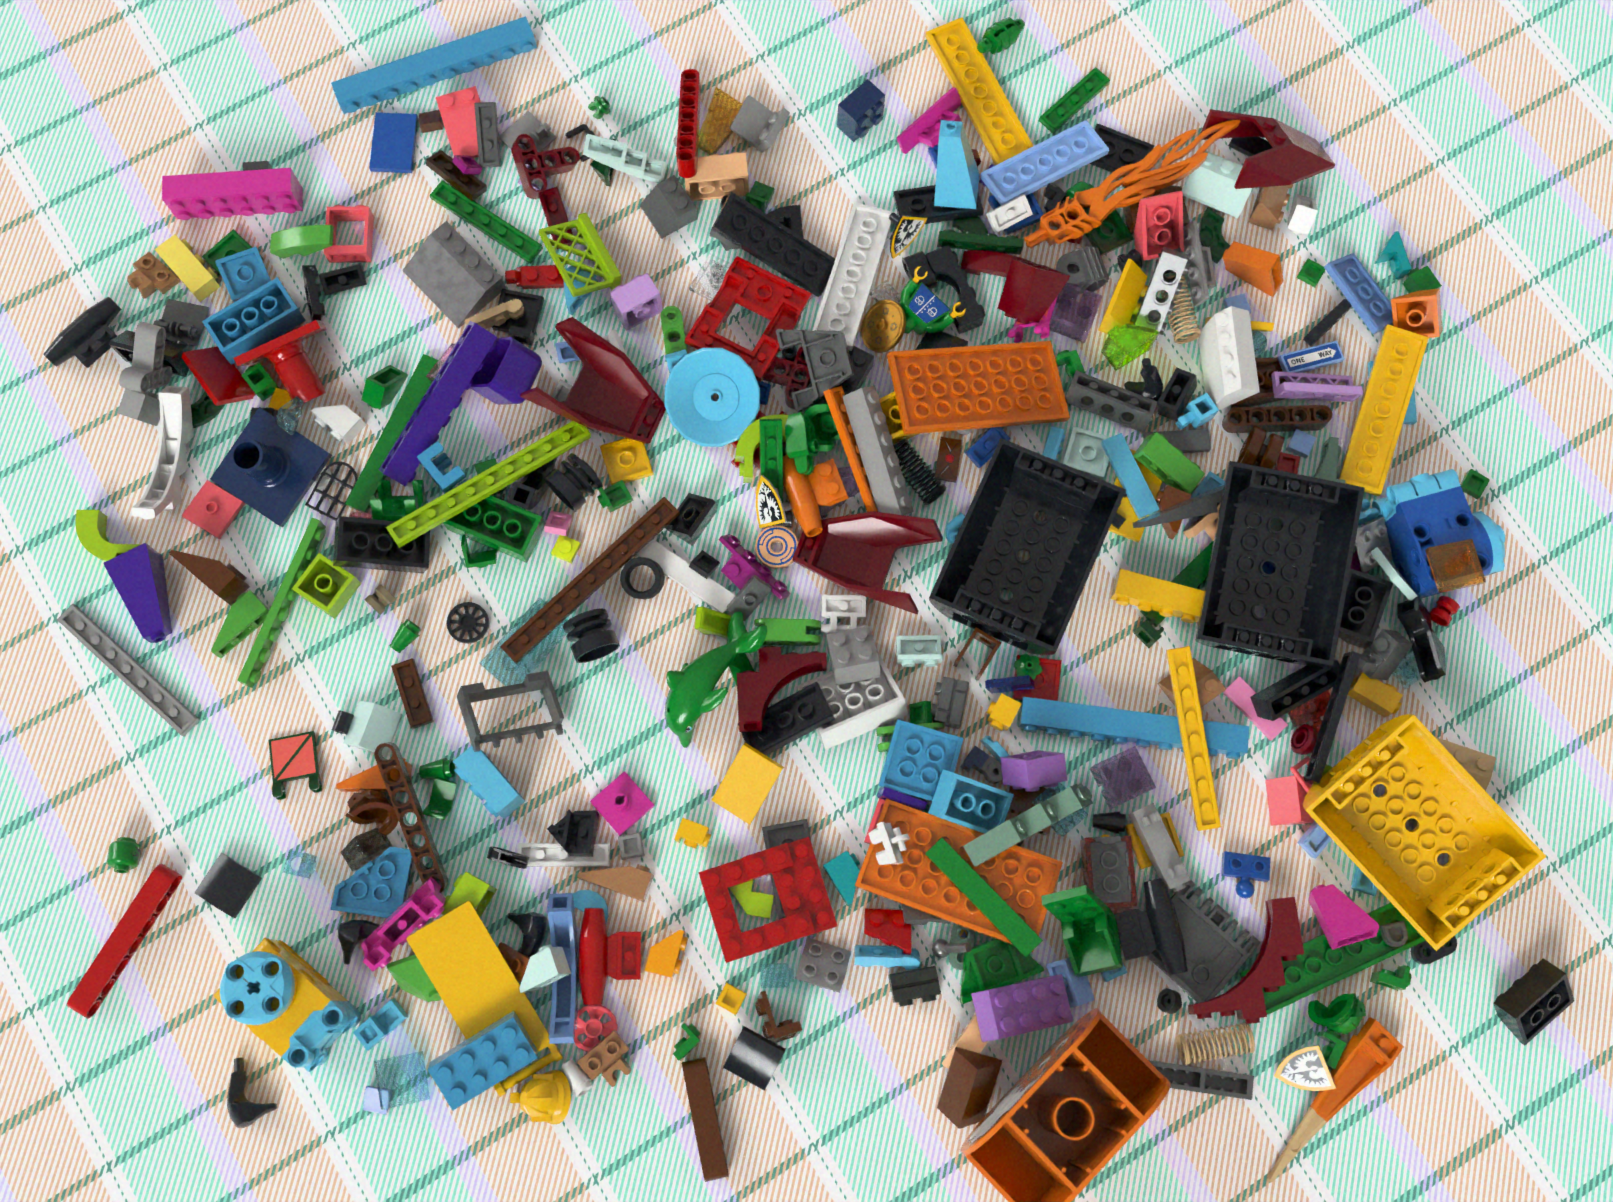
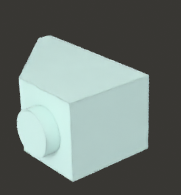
(544, 968)

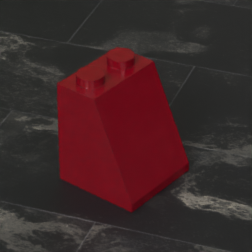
(1030, 290)

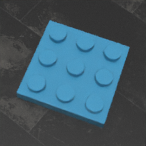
(918, 758)

